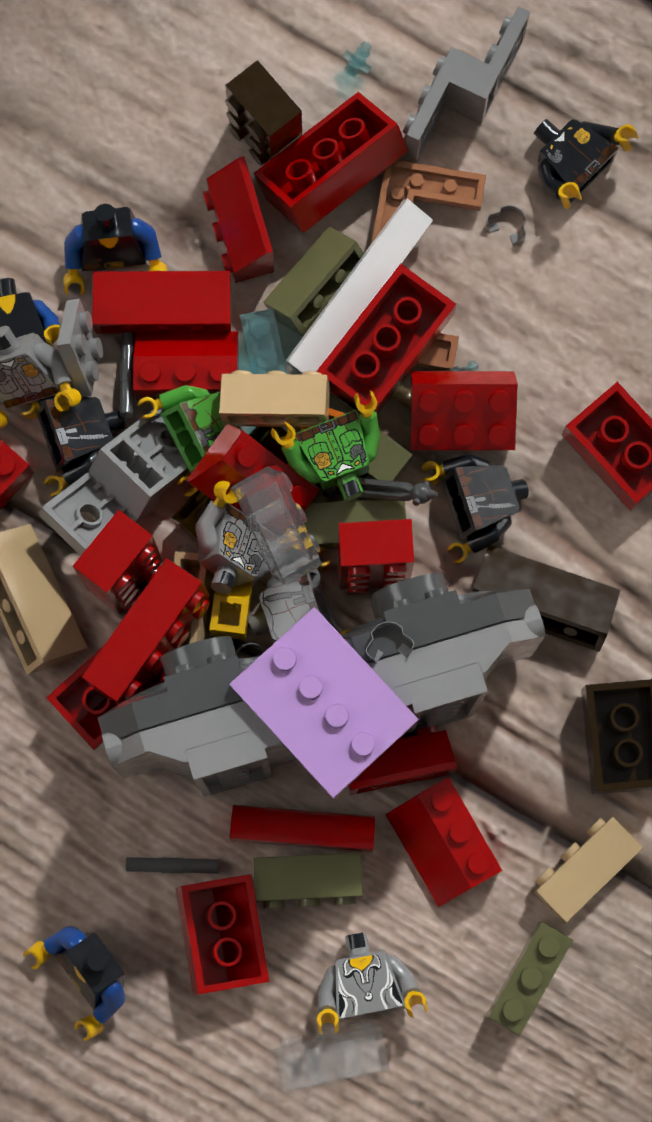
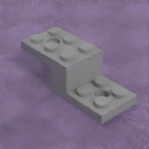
(465, 84)
(125, 476)

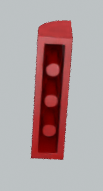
(161, 301)
(302, 828)

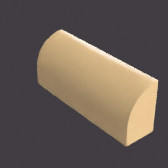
(34, 604)

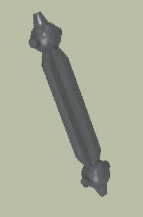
(390, 490)

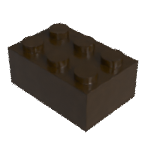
(261, 113)
(619, 735)

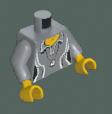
(365, 984)

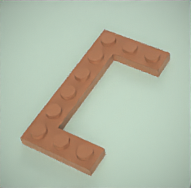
(434, 186)

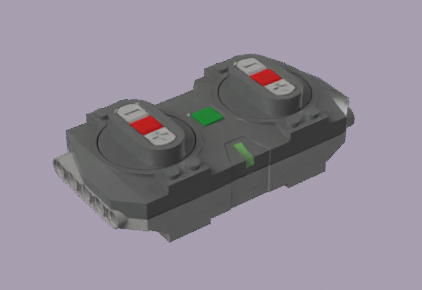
(210, 735)

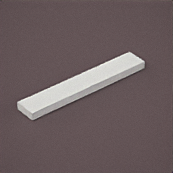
(360, 286)

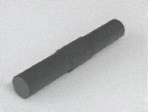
(126, 375)
(172, 865)

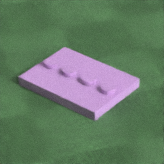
(323, 702)

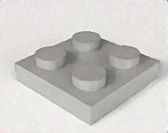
(79, 347)

